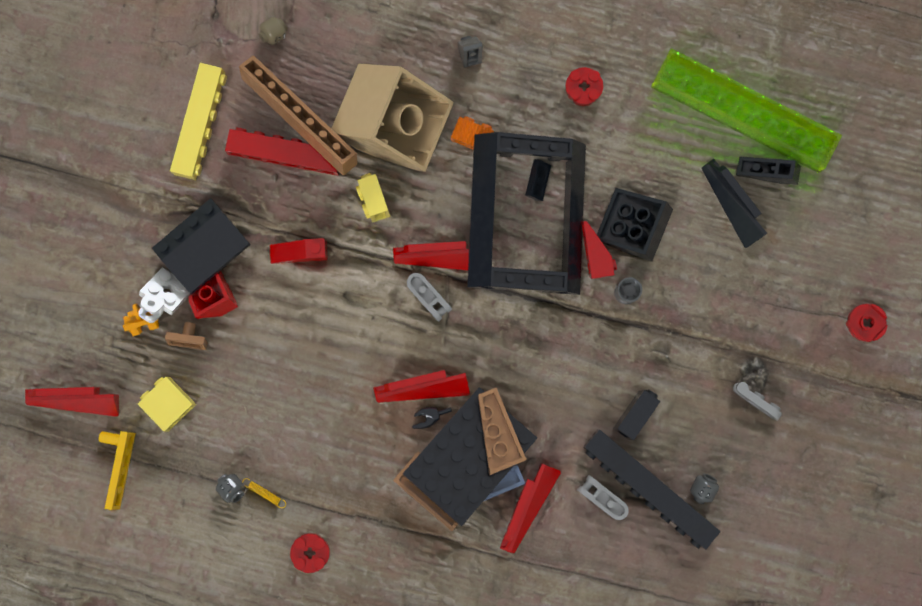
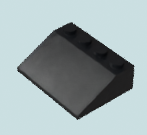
(201, 246)

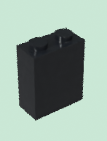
(637, 414)

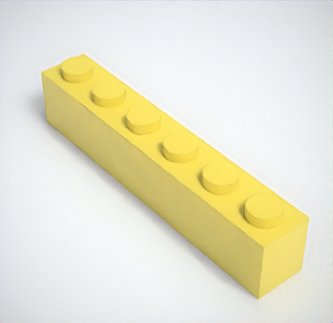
(198, 121)

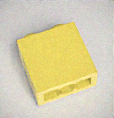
(371, 193)
(166, 403)

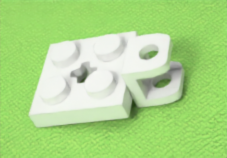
(156, 300)

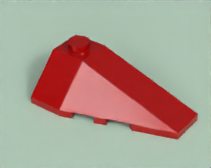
(213, 298)

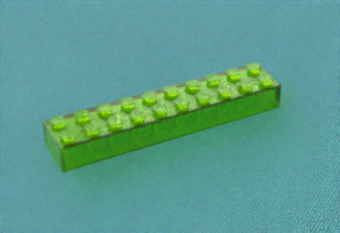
(746, 111)

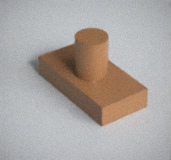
(187, 338)

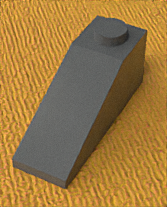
(470, 51)

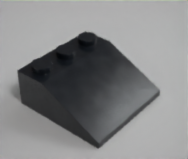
(634, 223)

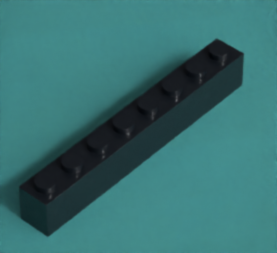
(653, 490)

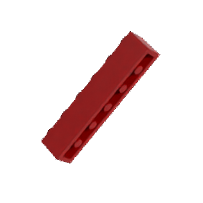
(276, 151)

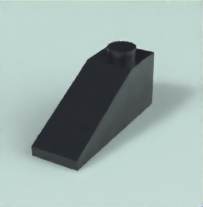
(769, 170)

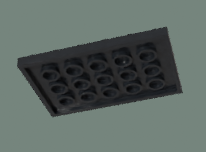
(455, 463)

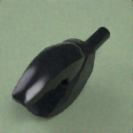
(432, 416)

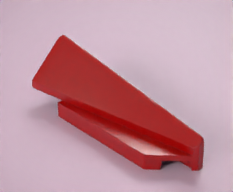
(440, 255)
(423, 387)
(74, 399)
(528, 506)

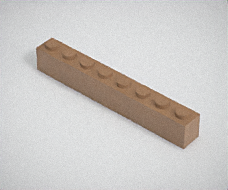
(298, 115)

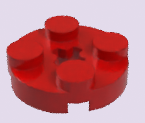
(576, 93)
(878, 322)
(313, 564)

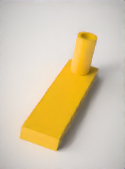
(124, 443)

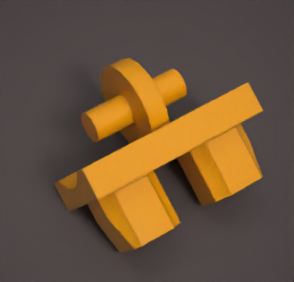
(133, 322)

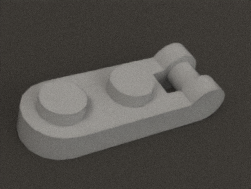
(427, 295)
(757, 400)
(604, 499)

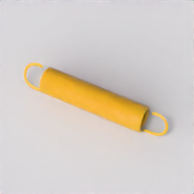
(264, 493)

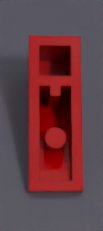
(299, 251)
(598, 258)

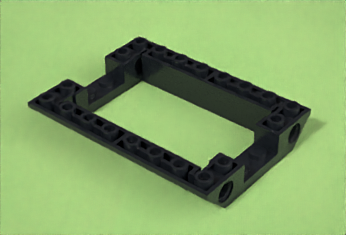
(480, 268)

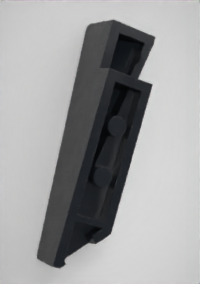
(735, 202)

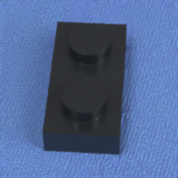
(538, 180)

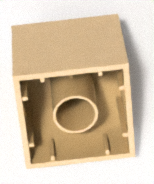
(392, 115)

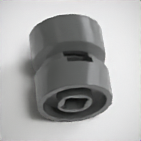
(628, 290)

